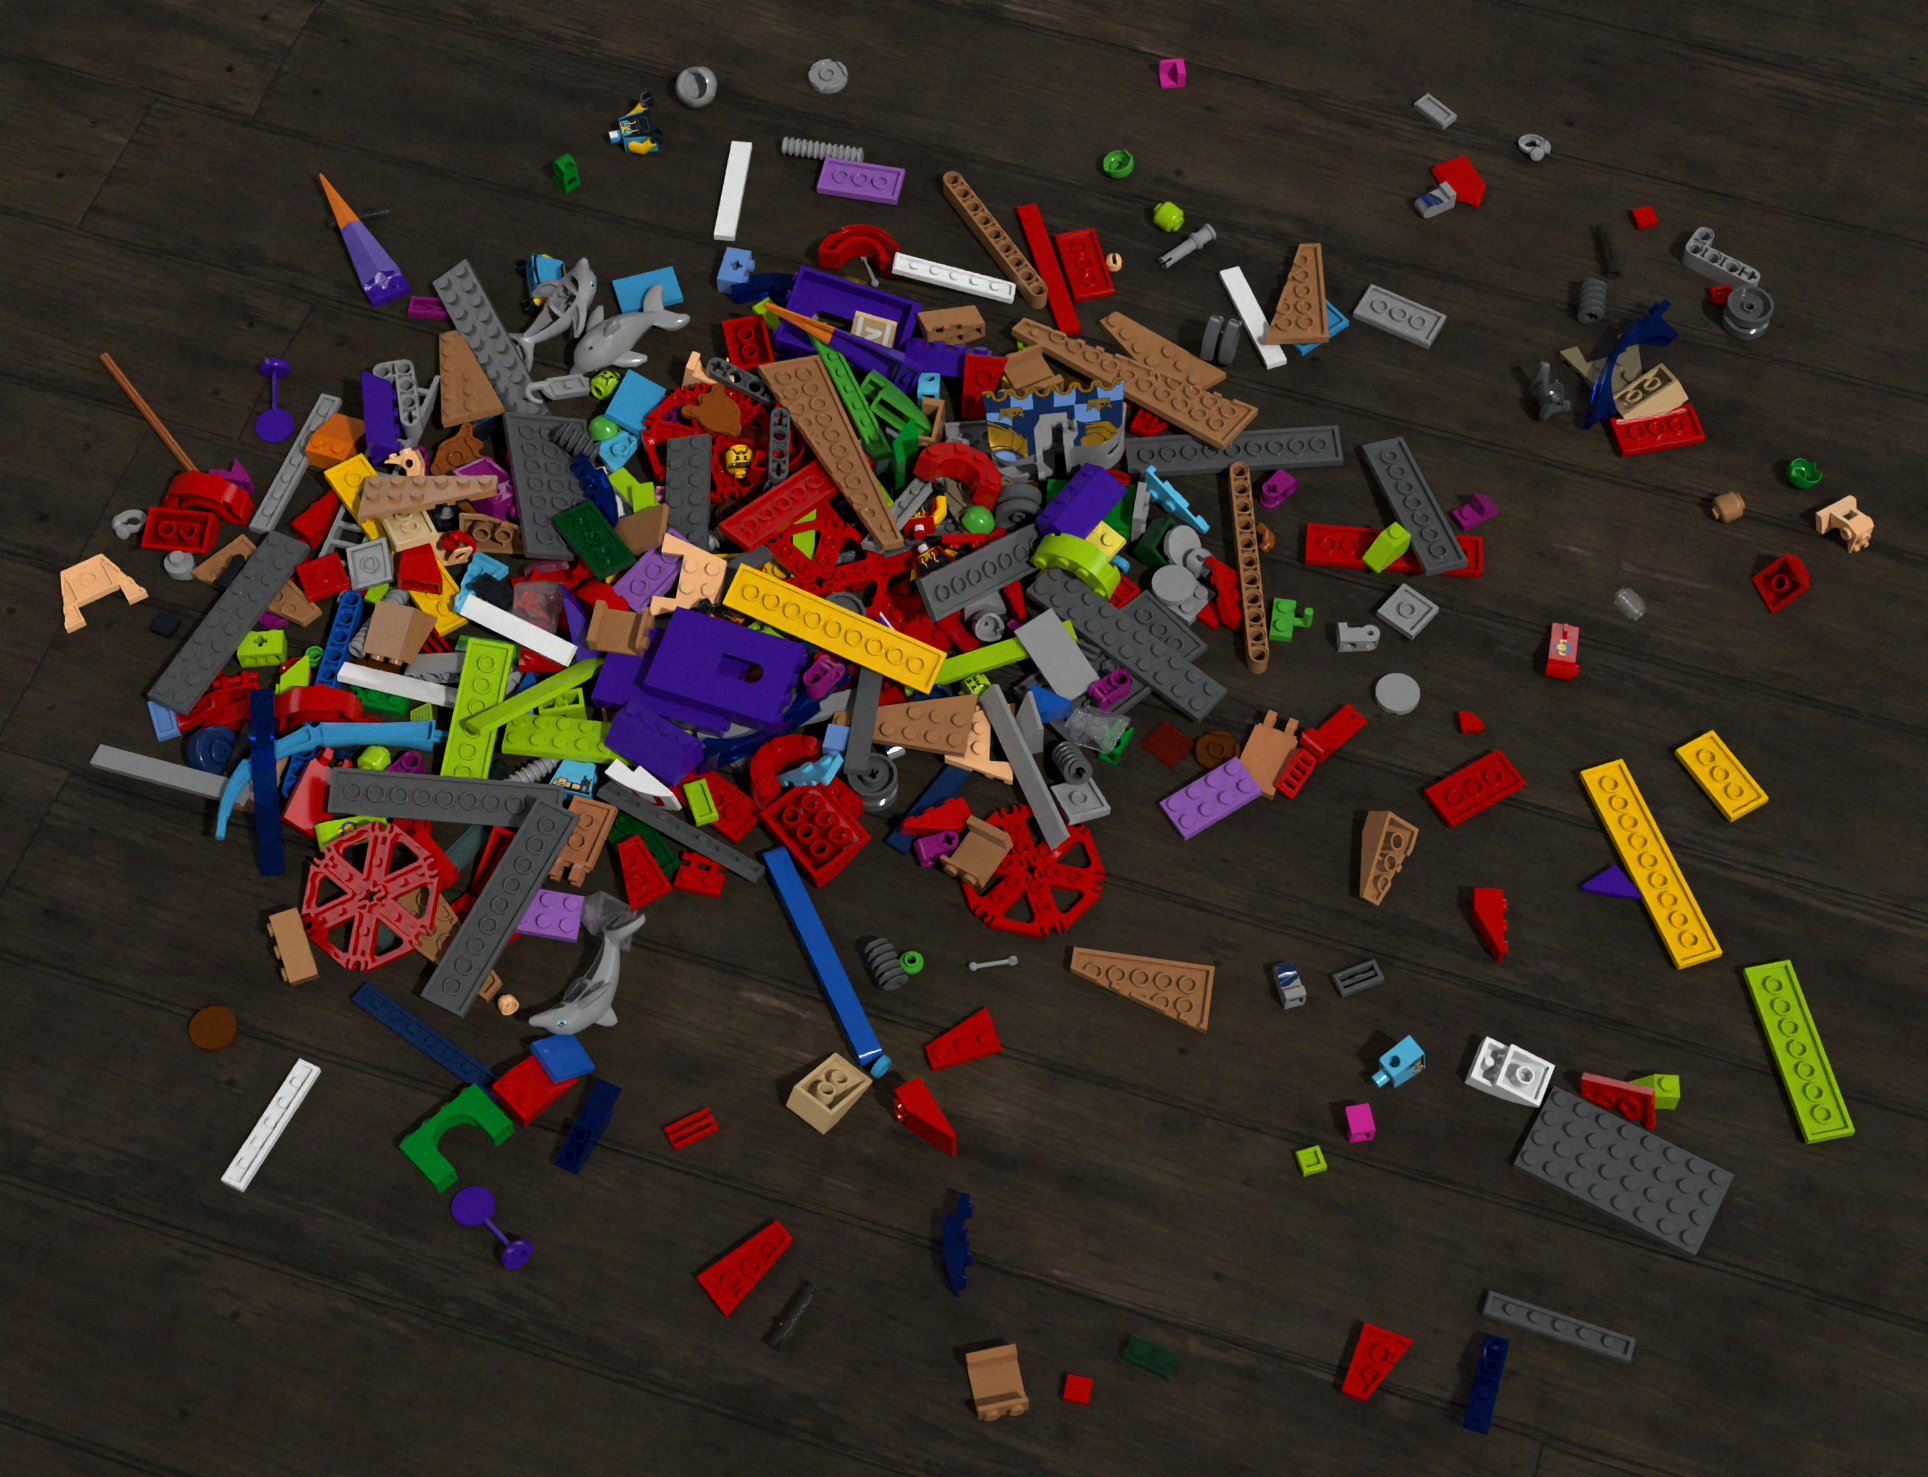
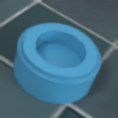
(1122, 565)
(881, 1066)

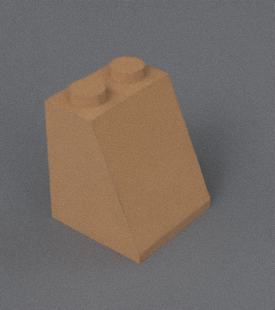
(397, 632)

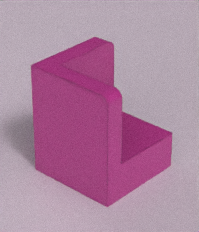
(1172, 73)
(1360, 1123)

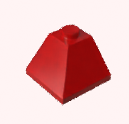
(1782, 581)

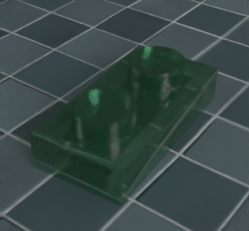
(1150, 1357)

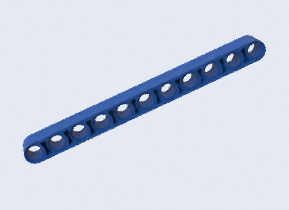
(329, 669)
(822, 956)

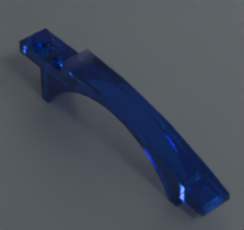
(1647, 330)
(263, 746)
(725, 751)

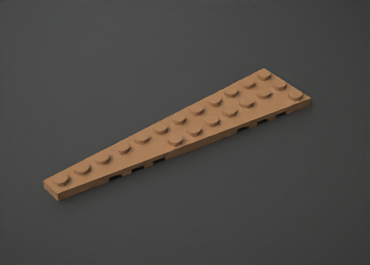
(1185, 405)
(817, 413)

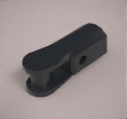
(231, 572)

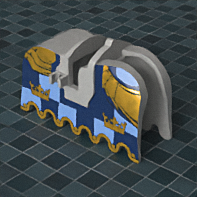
(1036, 426)

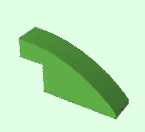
(893, 404)

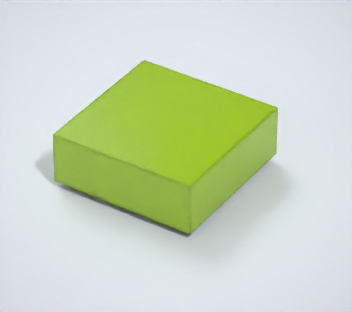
(1310, 1160)

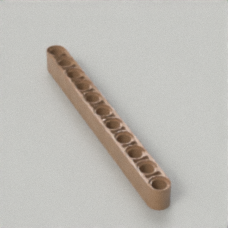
(1240, 483)

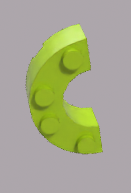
(1080, 558)

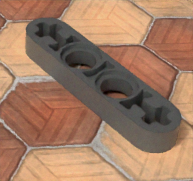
(742, 386)
(778, 445)

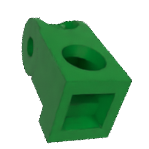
(565, 170)
(1115, 754)

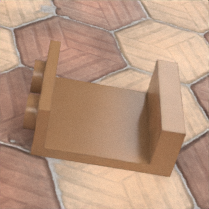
(1030, 369)
(935, 412)
(619, 630)
(978, 853)
(996, 1382)

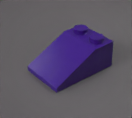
(579, 624)

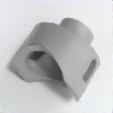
(179, 565)
(1199, 567)
(988, 626)

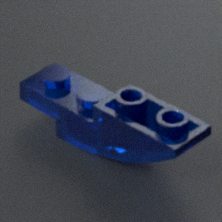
(763, 286)
(598, 487)
(589, 1128)
(955, 1247)
(1485, 1384)

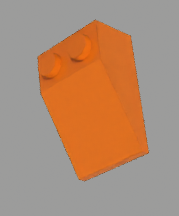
(336, 441)

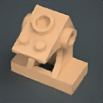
(697, 373)
(404, 460)
(1853, 524)

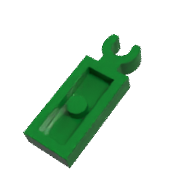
(381, 701)

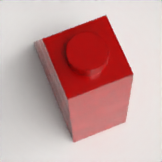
(420, 570)
(447, 868)

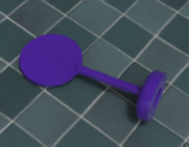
(274, 424)
(475, 1206)

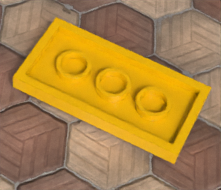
(1721, 776)

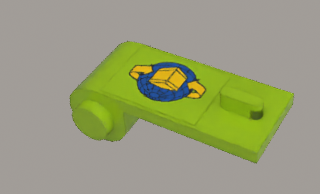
(335, 829)

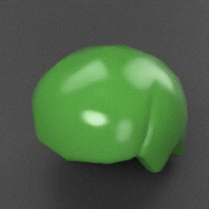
(1118, 164)
(602, 428)
(979, 519)

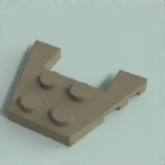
(1625, 371)
(960, 498)

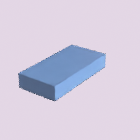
(163, 721)

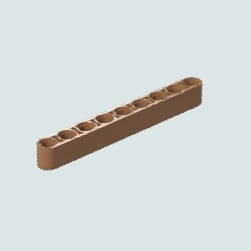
(995, 240)

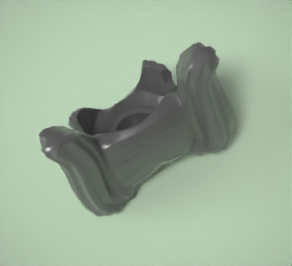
(1548, 395)

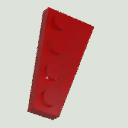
(740, 1270)

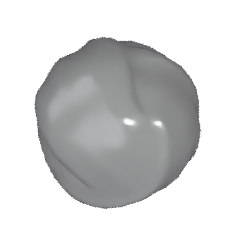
(696, 86)

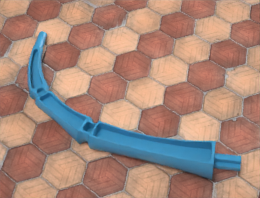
(412, 735)

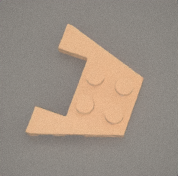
(700, 578)
(91, 581)
(979, 749)

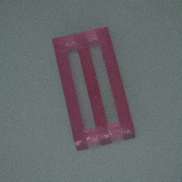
(545, 566)

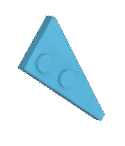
(617, 450)
(1172, 501)
(480, 564)
(813, 773)

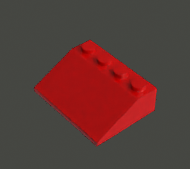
(815, 831)

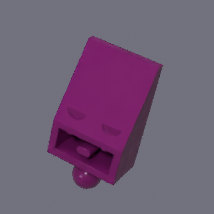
(504, 503)

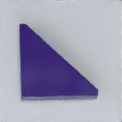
(1613, 884)

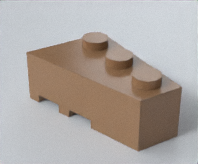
(951, 325)
(293, 947)

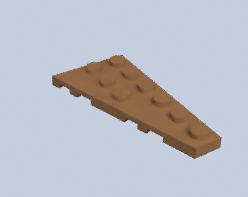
(1302, 306)
(1158, 352)
(464, 386)
(420, 493)
(924, 725)
(444, 931)
(1165, 986)

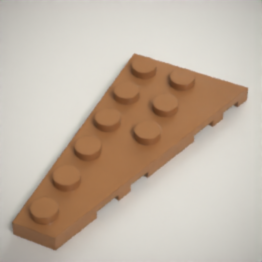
(290, 601)

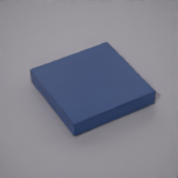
(562, 1057)

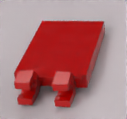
(311, 794)

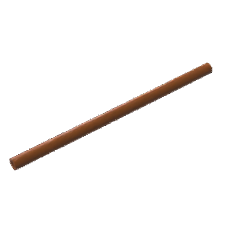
(148, 413)

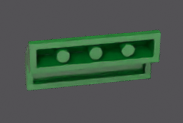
(904, 454)

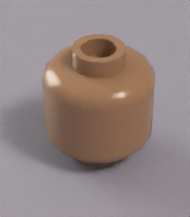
(1727, 507)

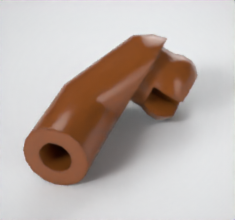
(1267, 537)

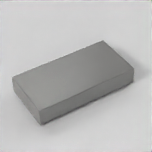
(1435, 111)

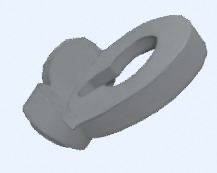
(1536, 153)
(122, 530)

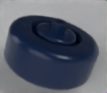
(211, 748)

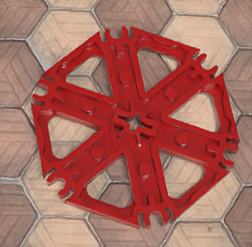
(662, 430)
(825, 562)
(359, 885)
(1037, 890)

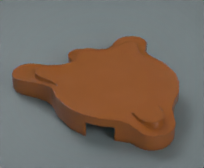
(715, 412)
(457, 451)

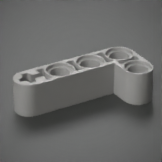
(1716, 265)
(403, 378)
(437, 667)

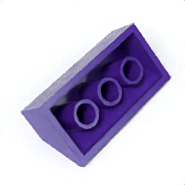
(941, 357)
(380, 418)
(1081, 503)
(654, 743)

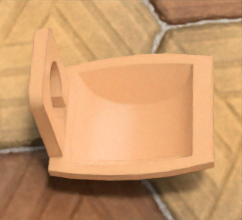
(448, 558)

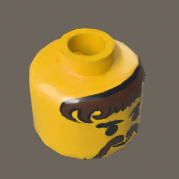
(739, 461)

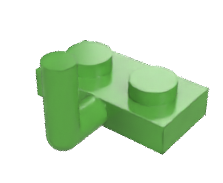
(1284, 620)

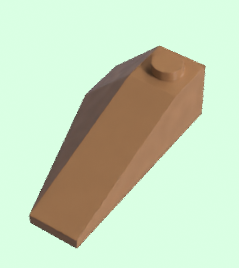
(491, 534)
(1384, 846)

